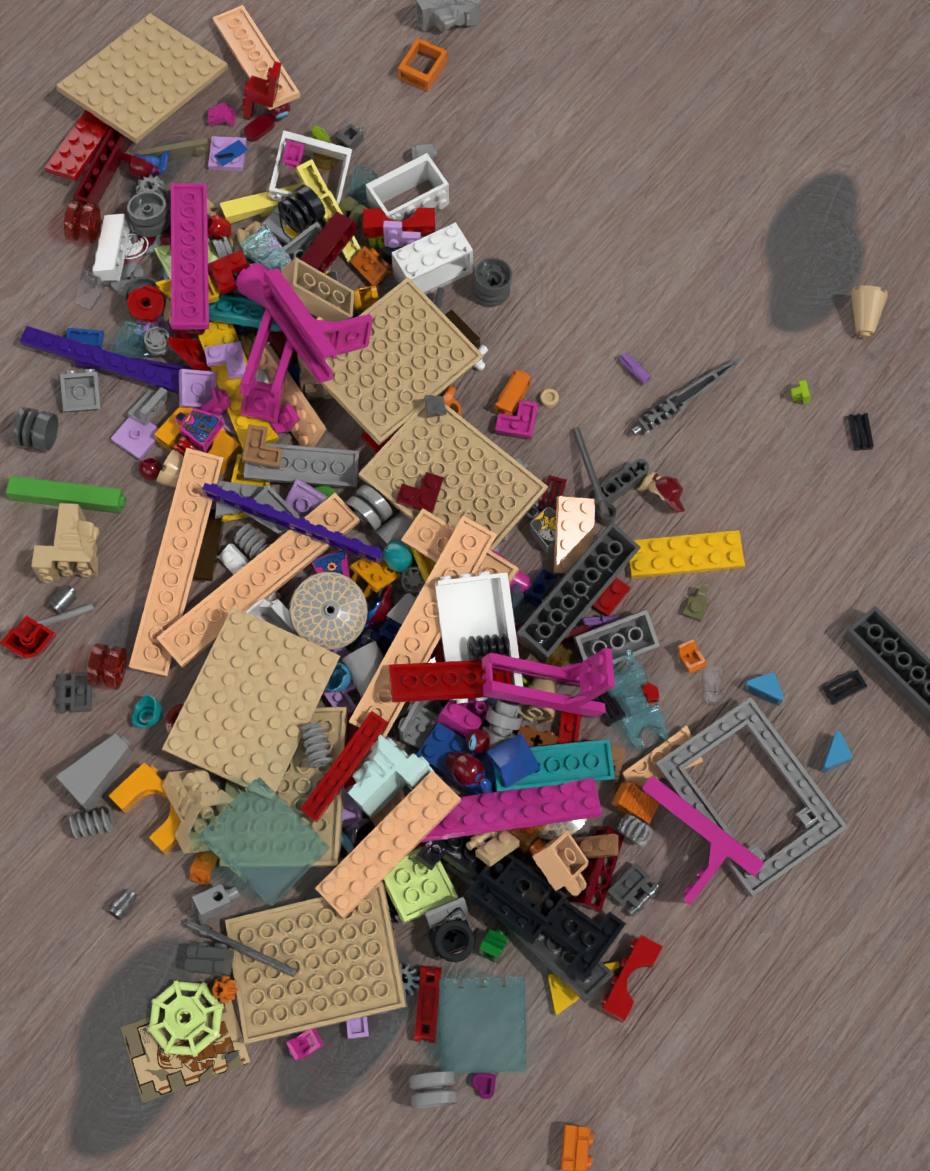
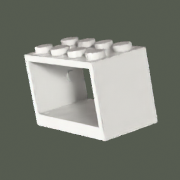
(403, 179)
(434, 259)

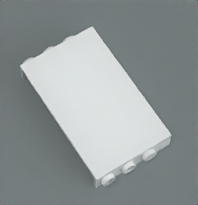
(475, 608)

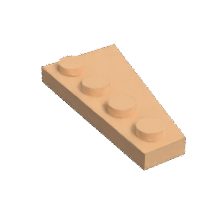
(646, 767)

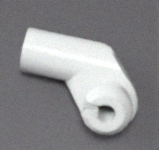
(480, 365)

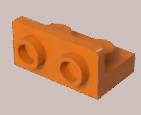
(371, 265)

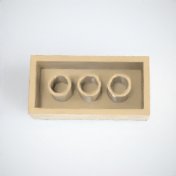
(319, 292)

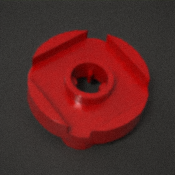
(148, 313)

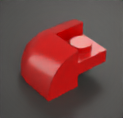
(28, 638)

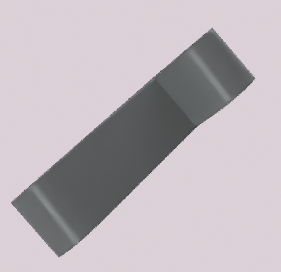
(620, 487)

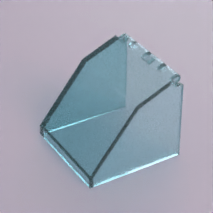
(264, 841)
(483, 1025)

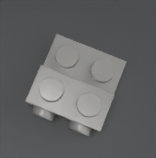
(80, 390)

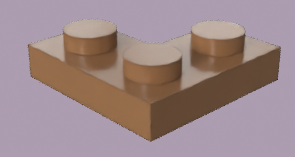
(255, 450)

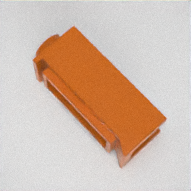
(513, 393)

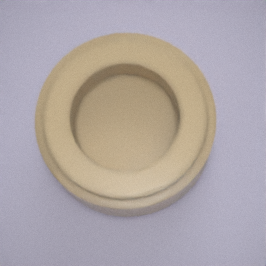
(549, 398)

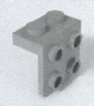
(417, 725)

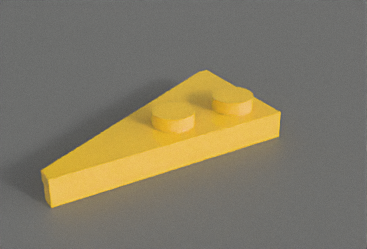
(562, 995)

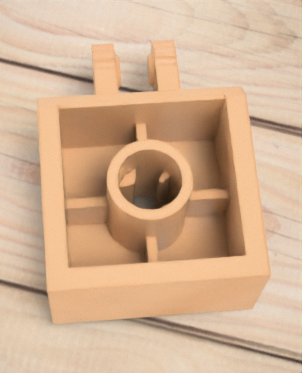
(563, 863)

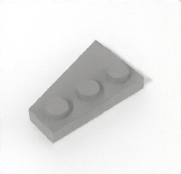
(243, 490)

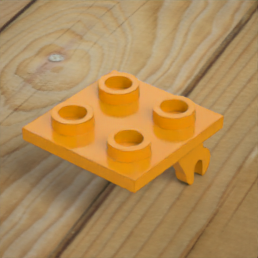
(374, 574)

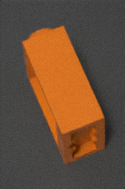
(416, 77)

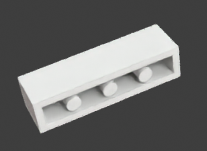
(111, 247)

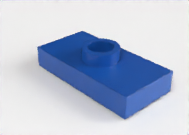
(86, 336)

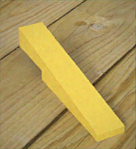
(311, 177)
(252, 205)

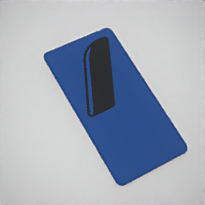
(230, 152)

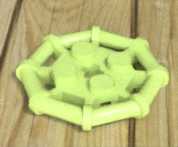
(185, 1030)

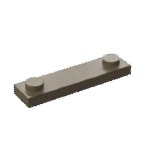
(179, 150)

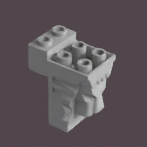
(447, 13)

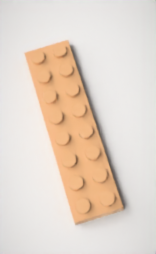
(253, 51)
(388, 844)

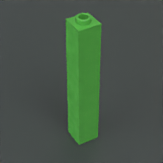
(55, 492)

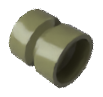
(352, 210)

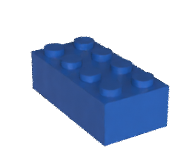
(440, 744)

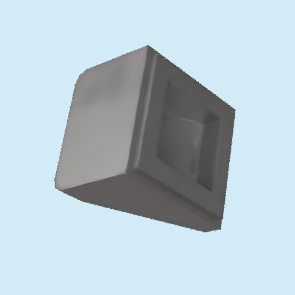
(434, 405)

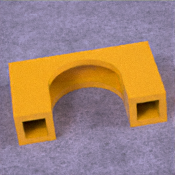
(222, 445)
(139, 785)

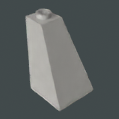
(95, 772)

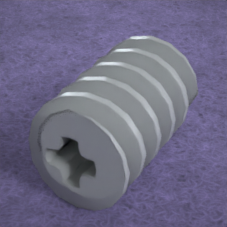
(249, 542)
(315, 745)
(92, 823)

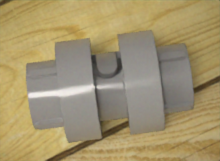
(503, 719)

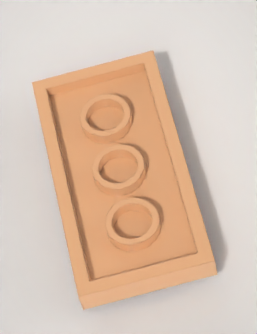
(573, 530)

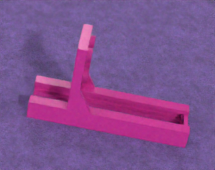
(309, 334)
(260, 398)
(592, 675)
(721, 842)

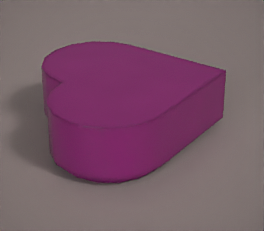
(484, 1084)

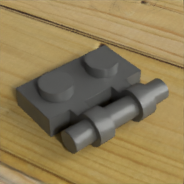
(80, 693)
(628, 885)

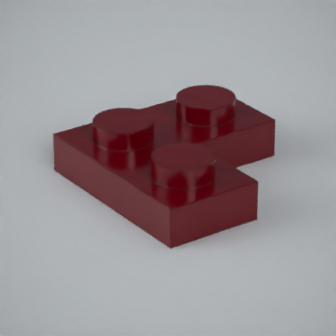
(424, 497)

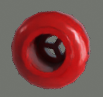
(218, 227)

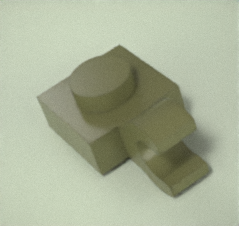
(696, 606)

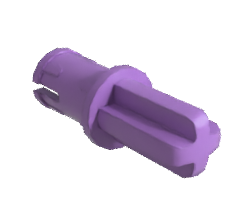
(635, 368)
(595, 622)

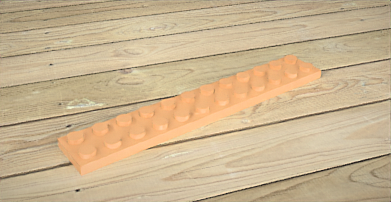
(175, 560)
(254, 582)
(422, 626)

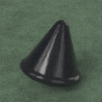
(358, 831)

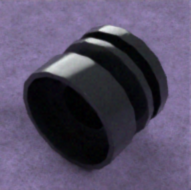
(301, 209)

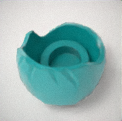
(398, 556)
(147, 712)

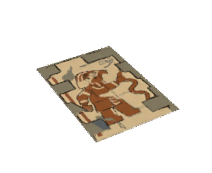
(164, 1074)

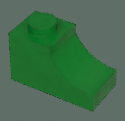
(493, 945)

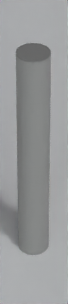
(67, 615)

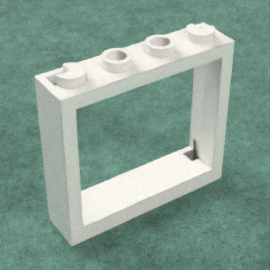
(312, 145)

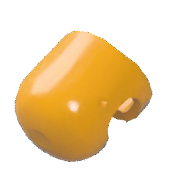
(364, 298)

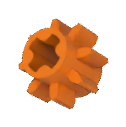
(224, 989)

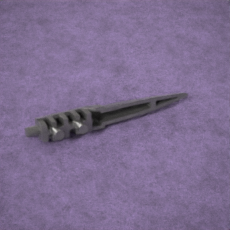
(678, 401)

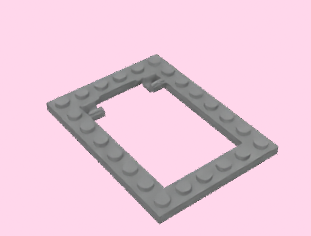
(817, 832)

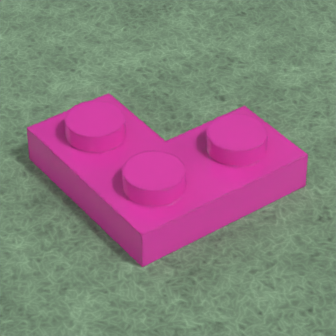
(519, 425)

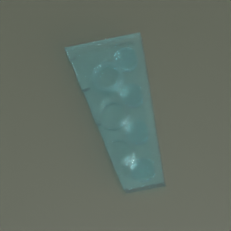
(265, 249)

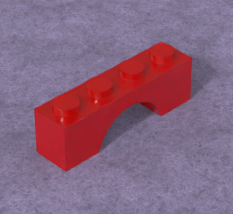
(421, 221)
(619, 1001)

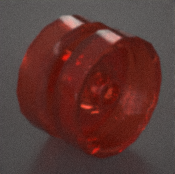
(82, 222)
(107, 666)

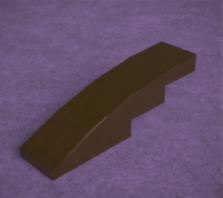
(209, 548)

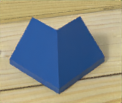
(513, 760)

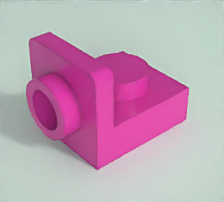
(286, 420)

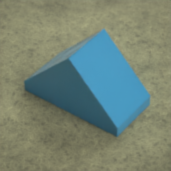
(766, 688)
(837, 754)

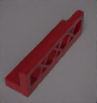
(591, 874)

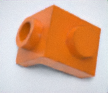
(690, 656)
(203, 867)

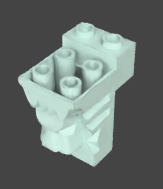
(385, 774)

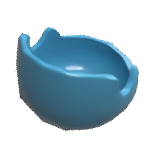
(339, 679)

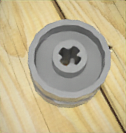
(369, 508)
(432, 1085)

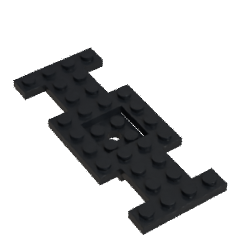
(545, 907)

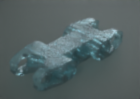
(640, 714)

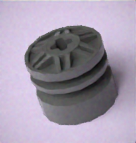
(492, 282)
(35, 429)

